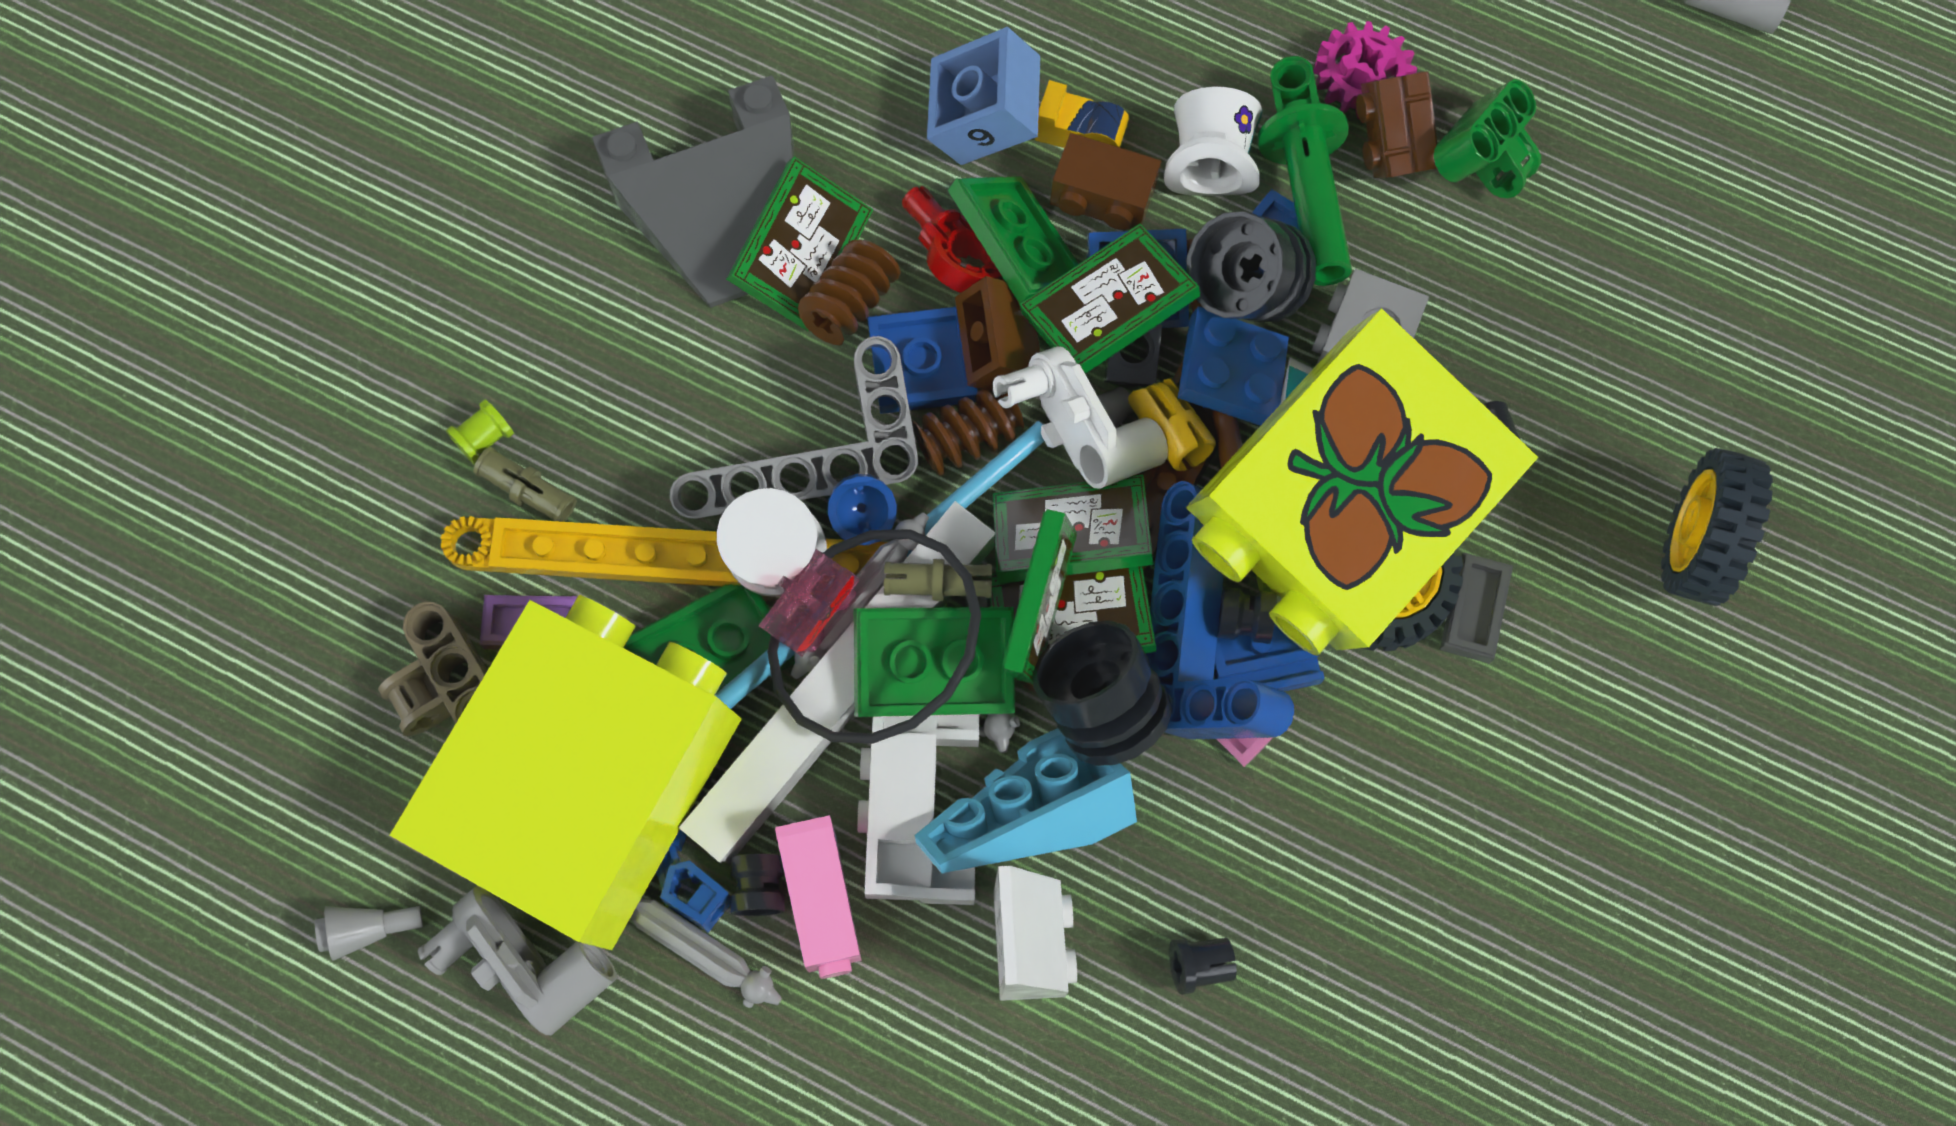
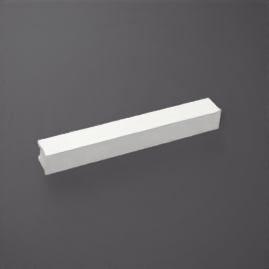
(786, 750)

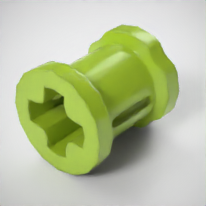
(479, 431)

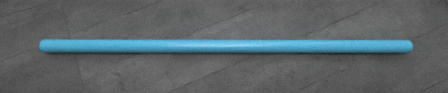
(964, 495)

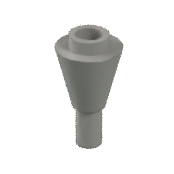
(354, 928)

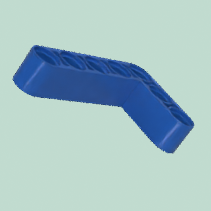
(1185, 635)

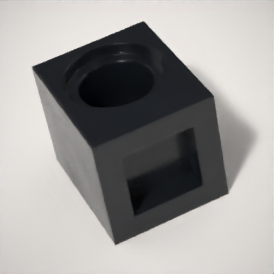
(1136, 374)

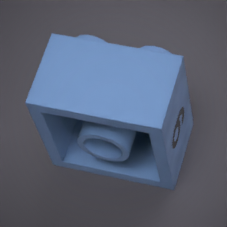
(984, 96)

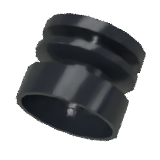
(1227, 264)
(1102, 693)

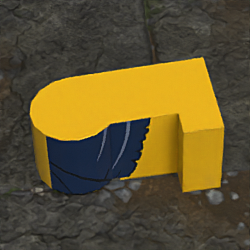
(1069, 113)

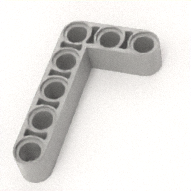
(818, 462)

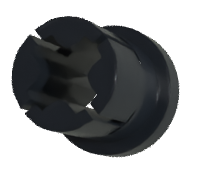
(1201, 963)

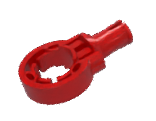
(946, 237)

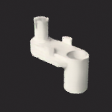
(1080, 421)

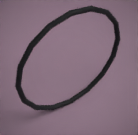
(937, 702)

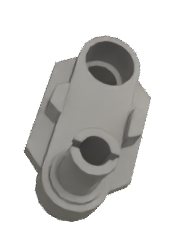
(542, 993)

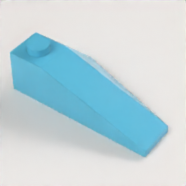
(1032, 809)

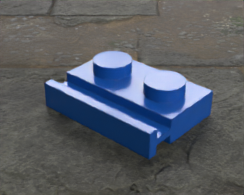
(1275, 664)

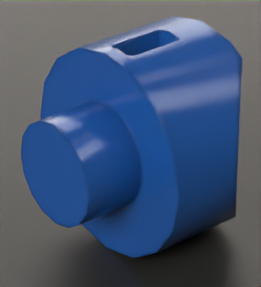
(861, 505)

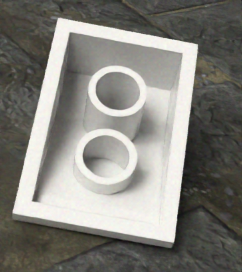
(1031, 935)

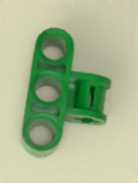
(1492, 140)

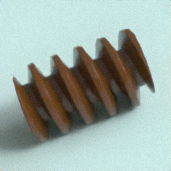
(848, 291)
(966, 429)

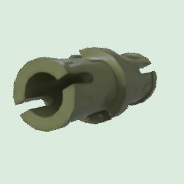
(524, 485)
(934, 579)

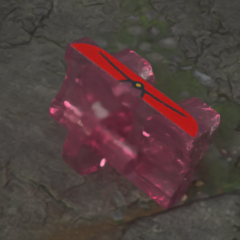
(810, 603)

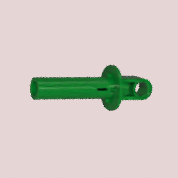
(1303, 138)

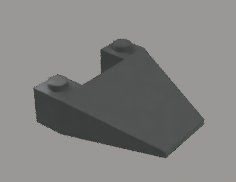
(706, 197)

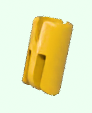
(1181, 425)

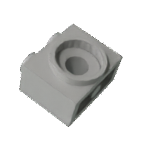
(1361, 299)

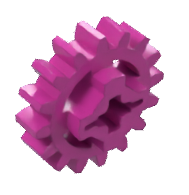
(1366, 59)

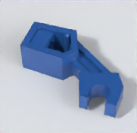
(707, 902)

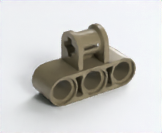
(423, 688)

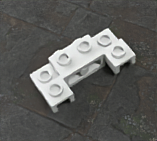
(903, 804)

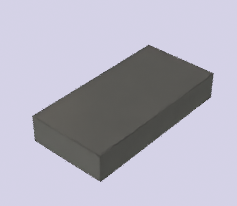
(1477, 617)

